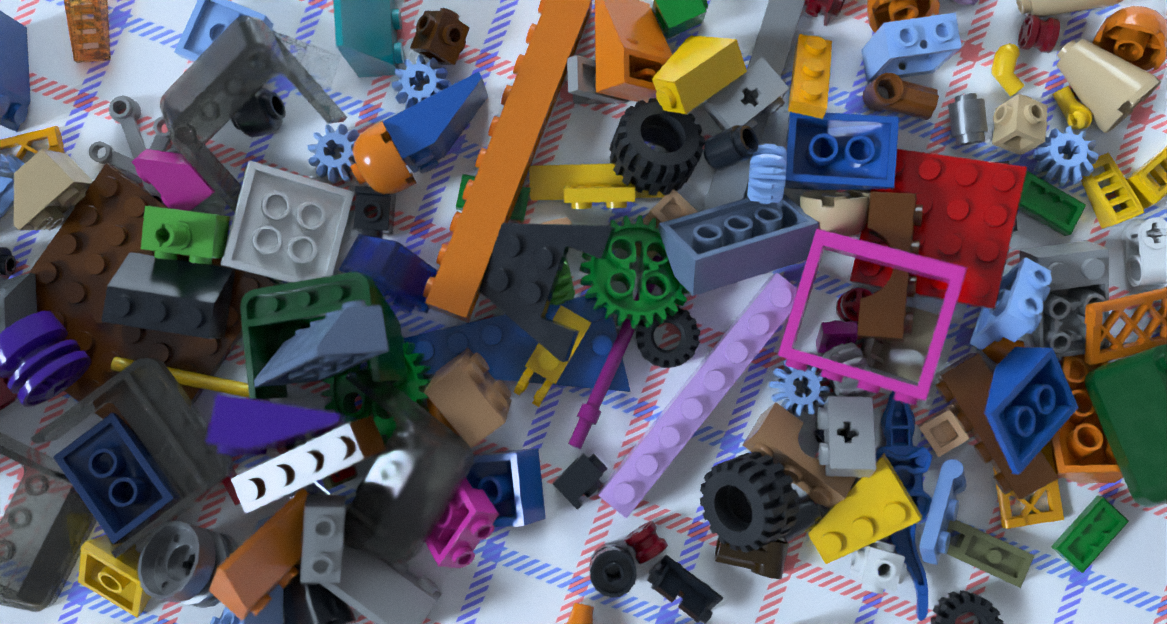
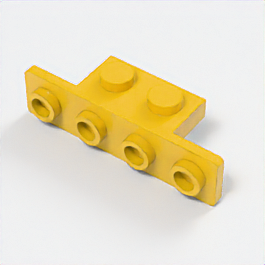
(582, 185)

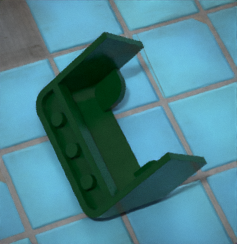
(277, 311)
(1133, 414)

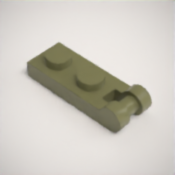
(989, 554)

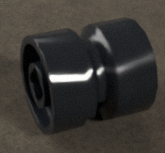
(612, 570)

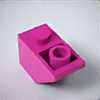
(173, 178)

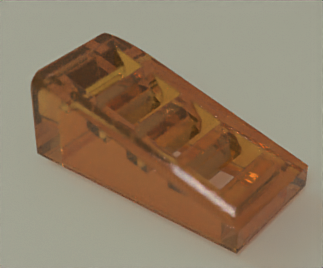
(74, 12)

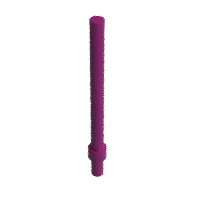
(589, 412)

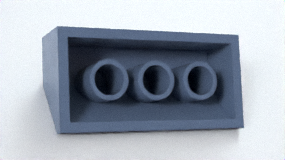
(736, 242)
(327, 346)

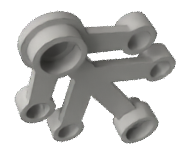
(133, 136)

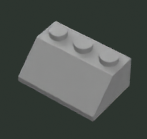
(383, 589)

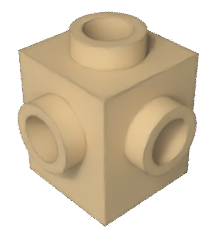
(1020, 124)

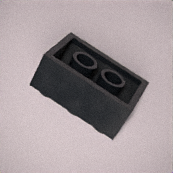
(170, 296)

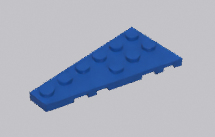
(509, 347)

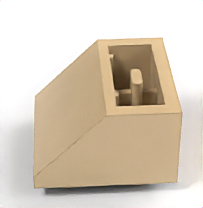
(47, 189)

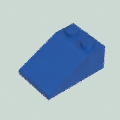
(13, 73)
(433, 125)
(841, 151)
(1028, 403)
(512, 485)

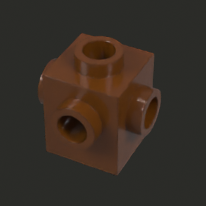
(440, 36)

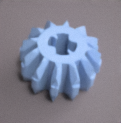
(412, 78)
(1075, 147)
(325, 148)
(767, 174)
(800, 400)

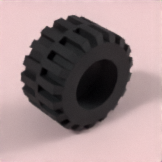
(649, 168)
(769, 495)

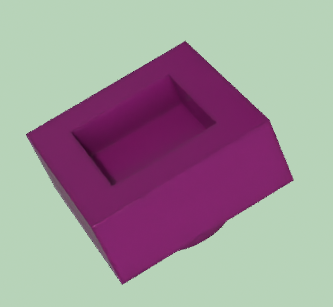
(834, 334)

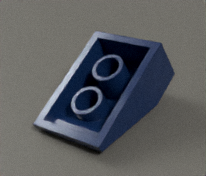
(117, 478)

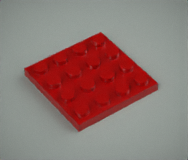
(965, 222)

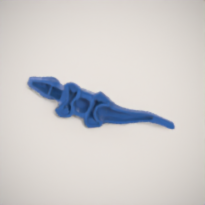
(909, 464)

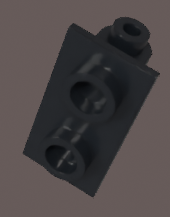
(672, 579)

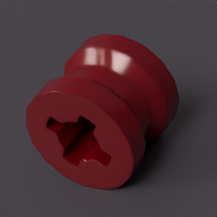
(1039, 33)
(847, 301)
(646, 542)

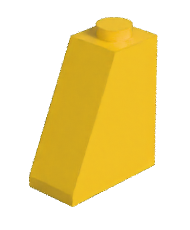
(697, 72)

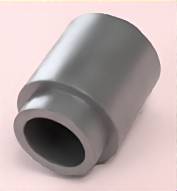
(968, 119)

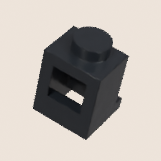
(384, 220)
(580, 479)

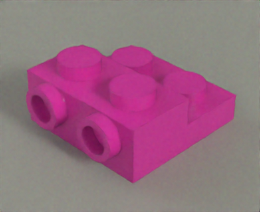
(462, 527)

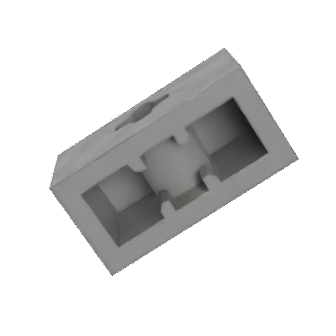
(758, 82)
(857, 419)
(323, 539)

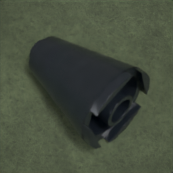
(313, 604)

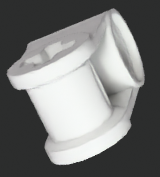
(1146, 254)

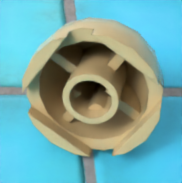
(837, 211)

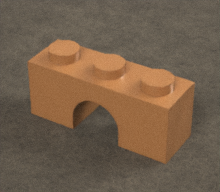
(777, 436)

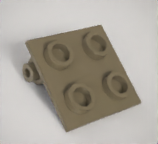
(907, 357)

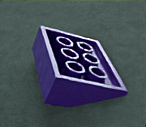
(254, 426)

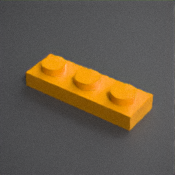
(810, 76)

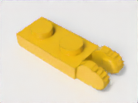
(545, 363)

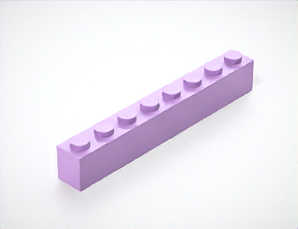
(699, 395)

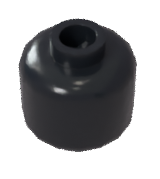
(260, 114)

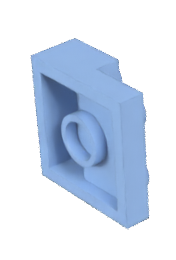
(208, 22)
(1017, 305)

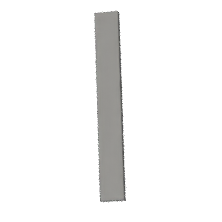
(774, 45)

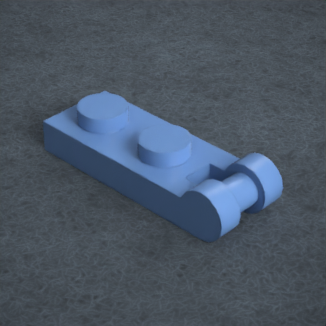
(942, 511)

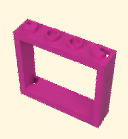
(887, 257)

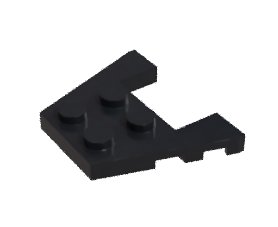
(527, 269)

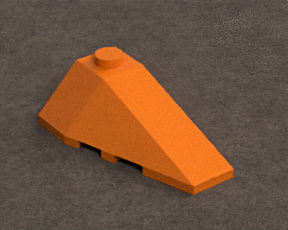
(1080, 445)

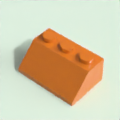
(263, 561)

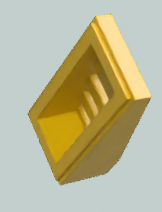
(1144, 185)
(1124, 194)

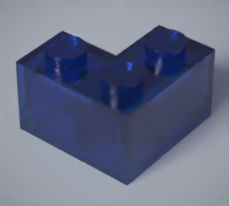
(393, 269)

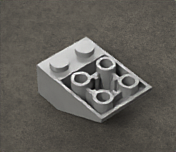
(1078, 279)

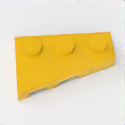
(869, 512)

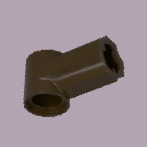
(765, 561)

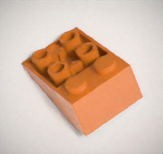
(628, 49)

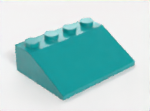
(369, 36)

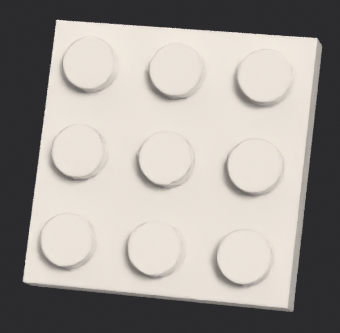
(286, 225)

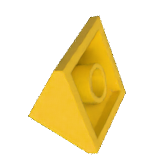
(111, 576)

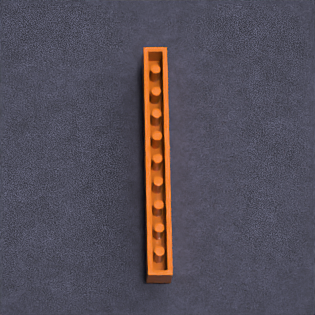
(508, 156)

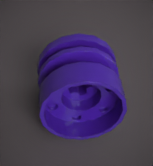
(40, 358)

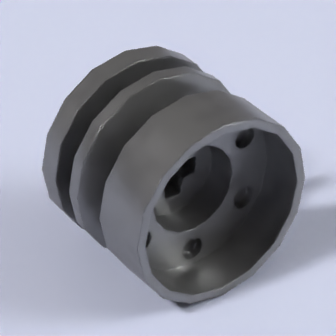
(182, 563)

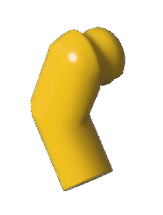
(1004, 66)
(1074, 112)

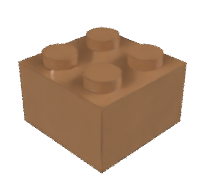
(470, 396)

